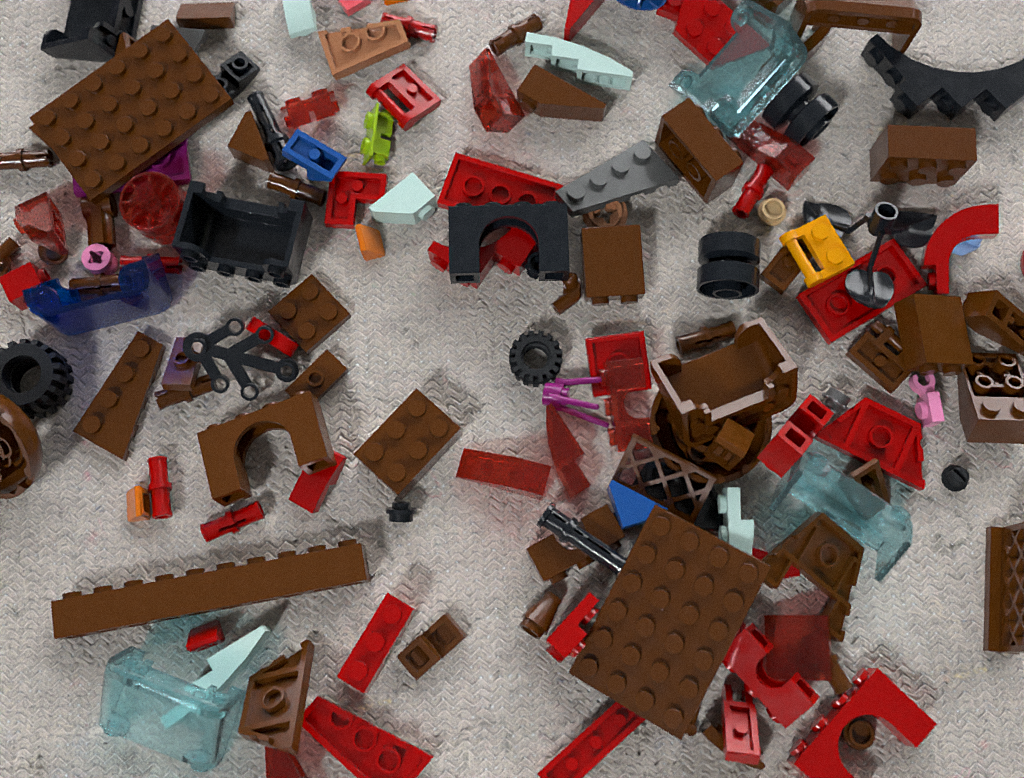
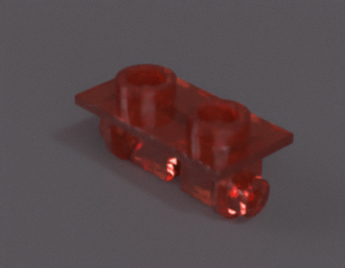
(299, 110)

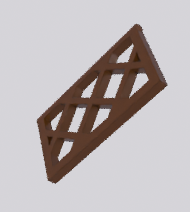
(686, 466)

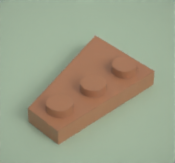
(359, 48)

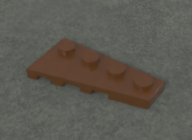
(118, 405)

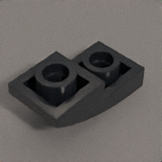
(237, 74)

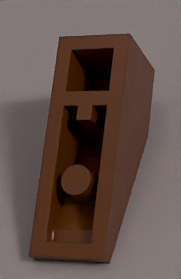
(555, 98)
(995, 318)

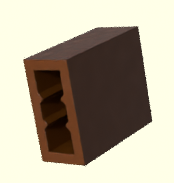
(612, 264)
(933, 334)

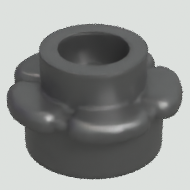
(836, 400)

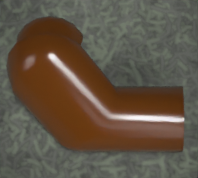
(7, 249)
(570, 296)

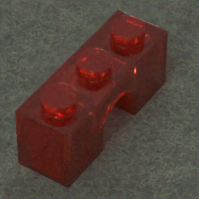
(620, 379)

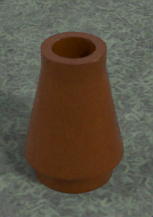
(540, 616)

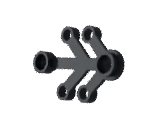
(236, 357)

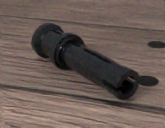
(275, 139)
(568, 530)

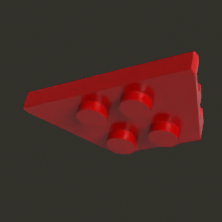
(704, 27)
(879, 433)

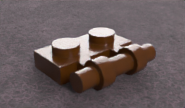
(877, 359)

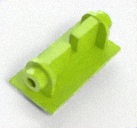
(372, 145)

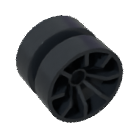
(795, 107)
(728, 265)

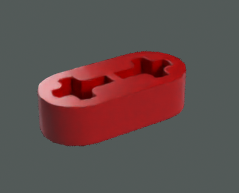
(279, 341)

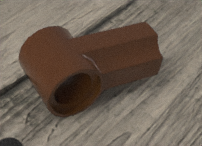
(100, 220)

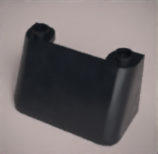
(93, 29)

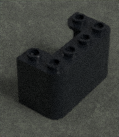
(242, 236)

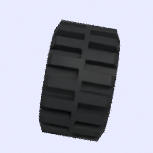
(52, 384)

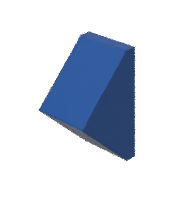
(629, 505)

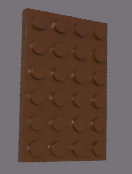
(131, 111)
(669, 621)

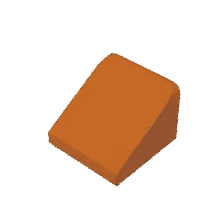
(369, 242)
(138, 504)

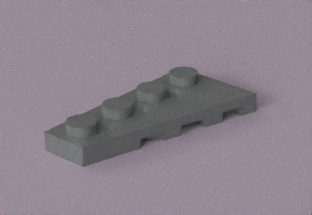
(617, 179)

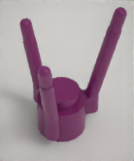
(559, 397)

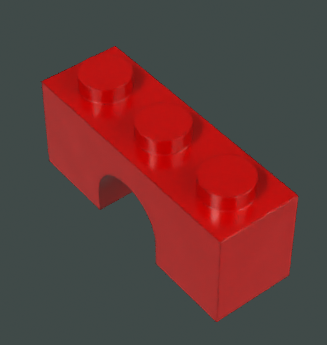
(795, 436)
(375, 643)
(783, 699)

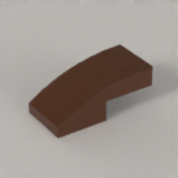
(431, 646)

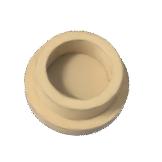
(771, 212)

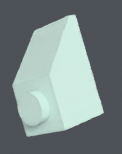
(405, 203)

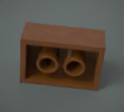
(698, 150)
(922, 155)
(408, 443)

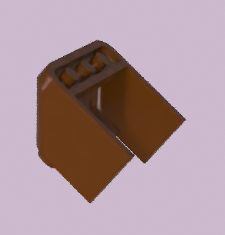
(889, 16)

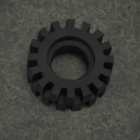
(535, 341)

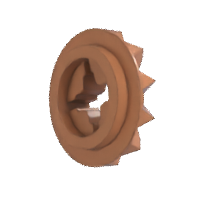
(618, 217)

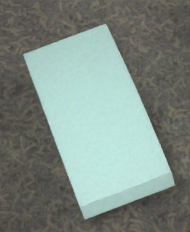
(299, 17)

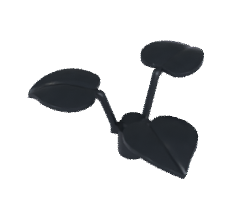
(907, 227)

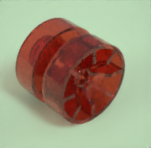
(152, 206)

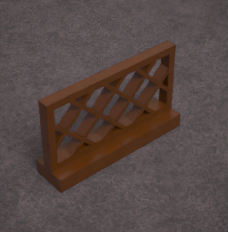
(1004, 590)

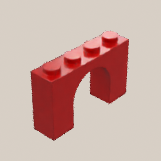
(871, 695)

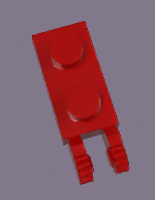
(739, 727)

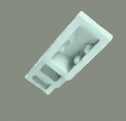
(589, 65)
(233, 659)

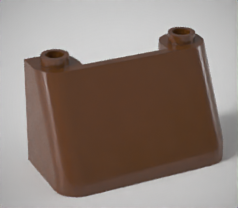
(735, 382)

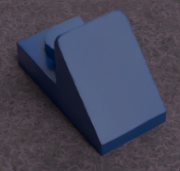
(318, 159)

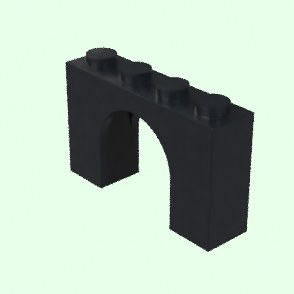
(543, 222)

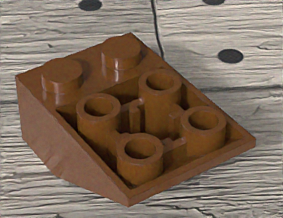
(992, 399)

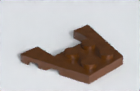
(826, 559)

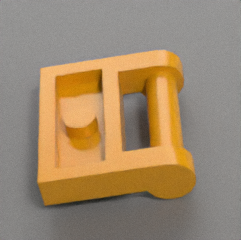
(823, 245)

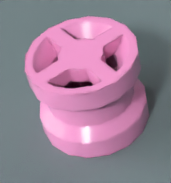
(106, 264)

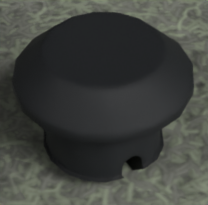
(955, 478)

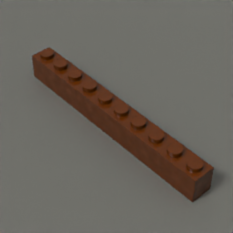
(209, 591)

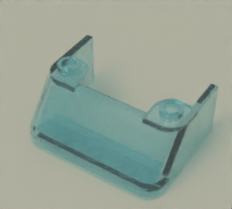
(850, 506)

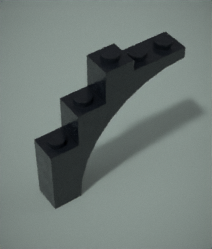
(951, 91)

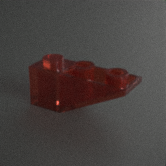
(492, 95)

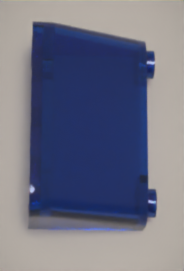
(142, 295)

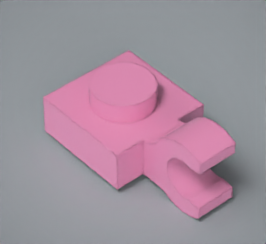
(928, 405)

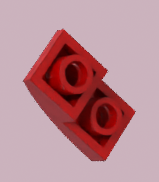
(312, 488)

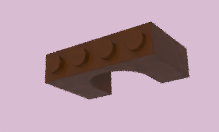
(227, 443)

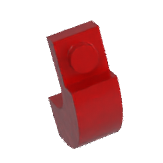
(965, 225)

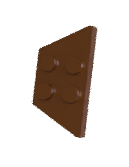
(277, 701)

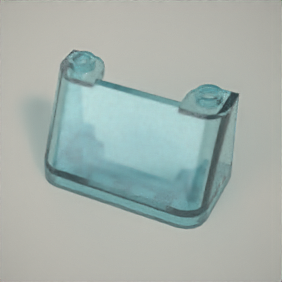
(746, 70)
(167, 711)

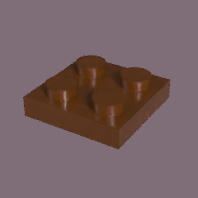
(309, 314)

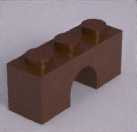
(553, 560)

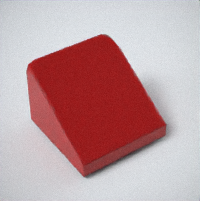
(205, 636)

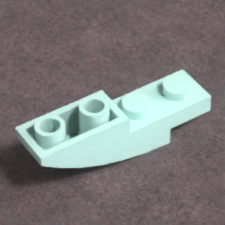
(734, 530)

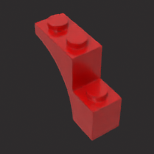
(509, 252)

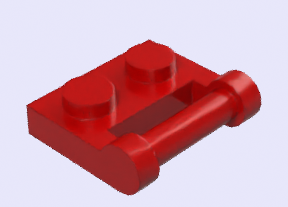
(409, 91)

